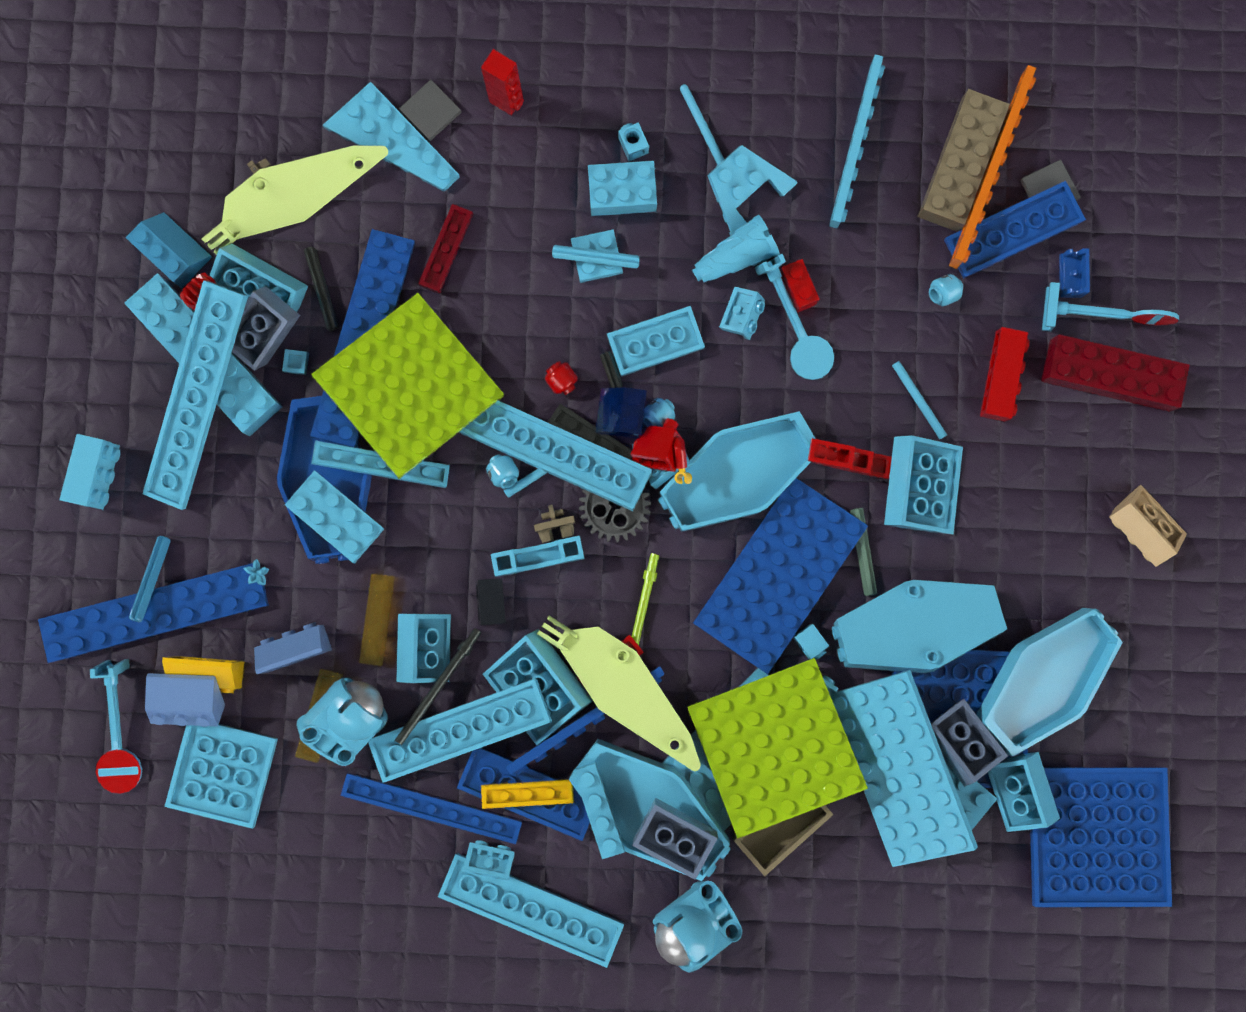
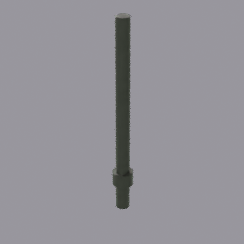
(464, 649)

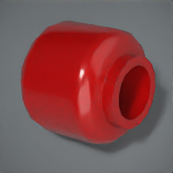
(561, 378)

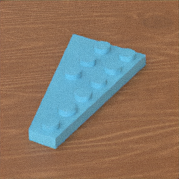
(376, 122)

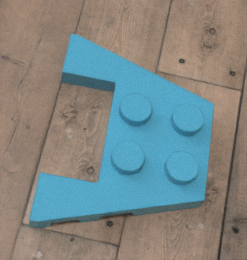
(739, 178)

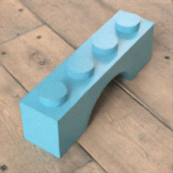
(537, 556)

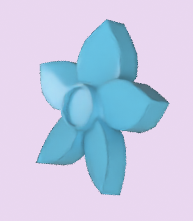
(257, 573)

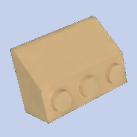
(1148, 526)

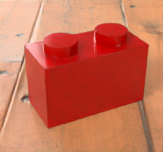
(799, 285)

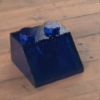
(621, 412)

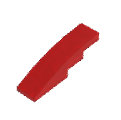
(849, 458)

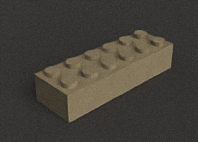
(963, 160)

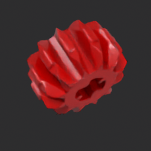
(192, 290)

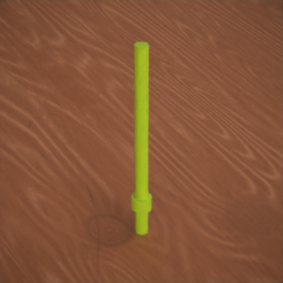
(649, 577)

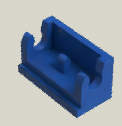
(1074, 273)

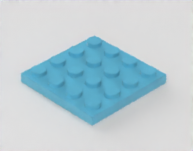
(221, 773)

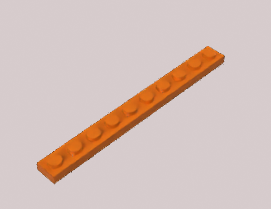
(991, 175)

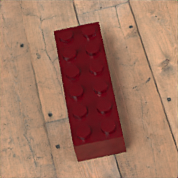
(1115, 373)

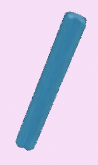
(149, 579)

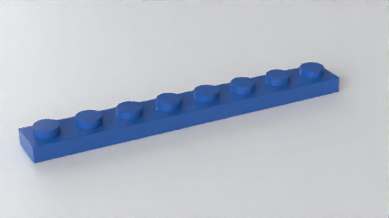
(558, 740)
(431, 808)

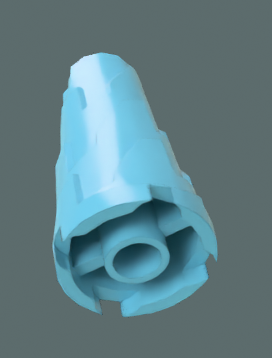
(746, 247)

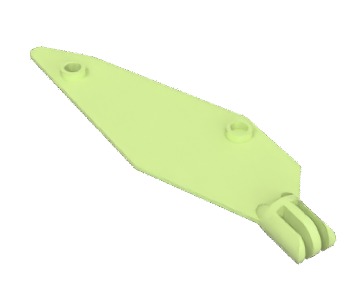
(290, 192)
(624, 688)

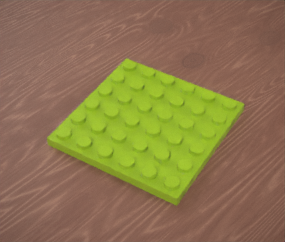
(408, 385)
(776, 748)

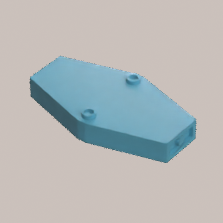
(739, 472)
(919, 626)
(1049, 680)
(633, 785)

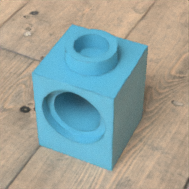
(637, 149)
(811, 642)

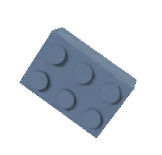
(263, 327)
(966, 743)
(675, 838)

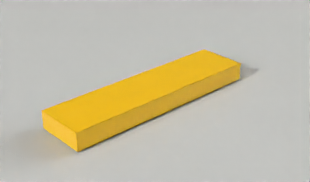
(527, 793)

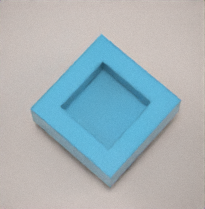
(295, 362)

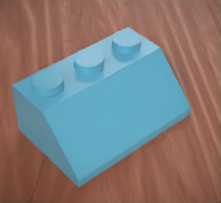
(422, 647)
(1023, 793)

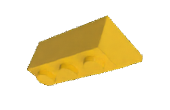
(227, 672)

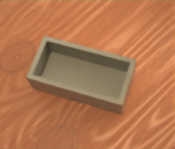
(773, 844)

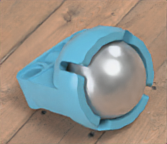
(343, 720)
(695, 927)

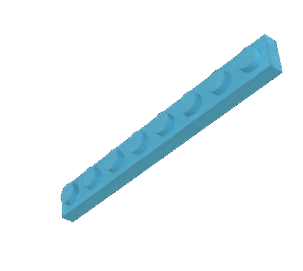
(855, 151)

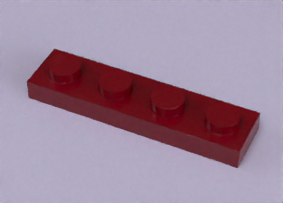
(445, 248)

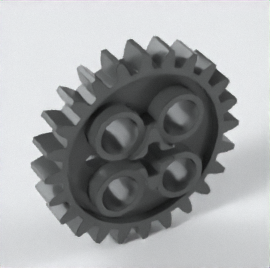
(633, 517)

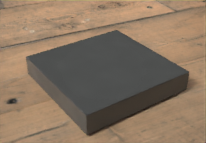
(430, 110)
(1047, 178)

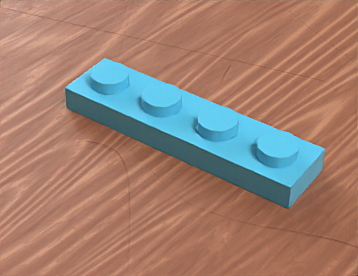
(598, 810)

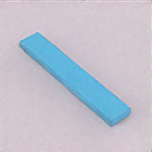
(371, 463)

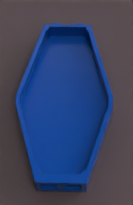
(296, 467)

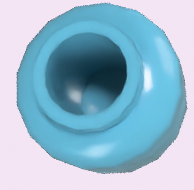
(946, 290)
(658, 411)
(502, 471)

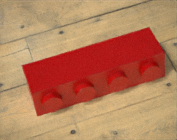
(502, 82)
(1004, 374)

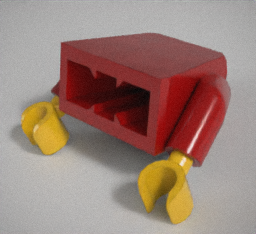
(662, 450)

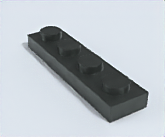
(573, 423)

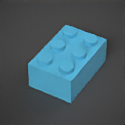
(622, 188)
(90, 472)

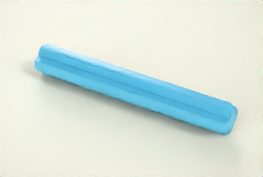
(595, 256)

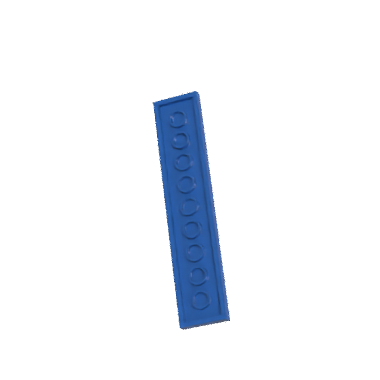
(372, 300)
(168, 610)

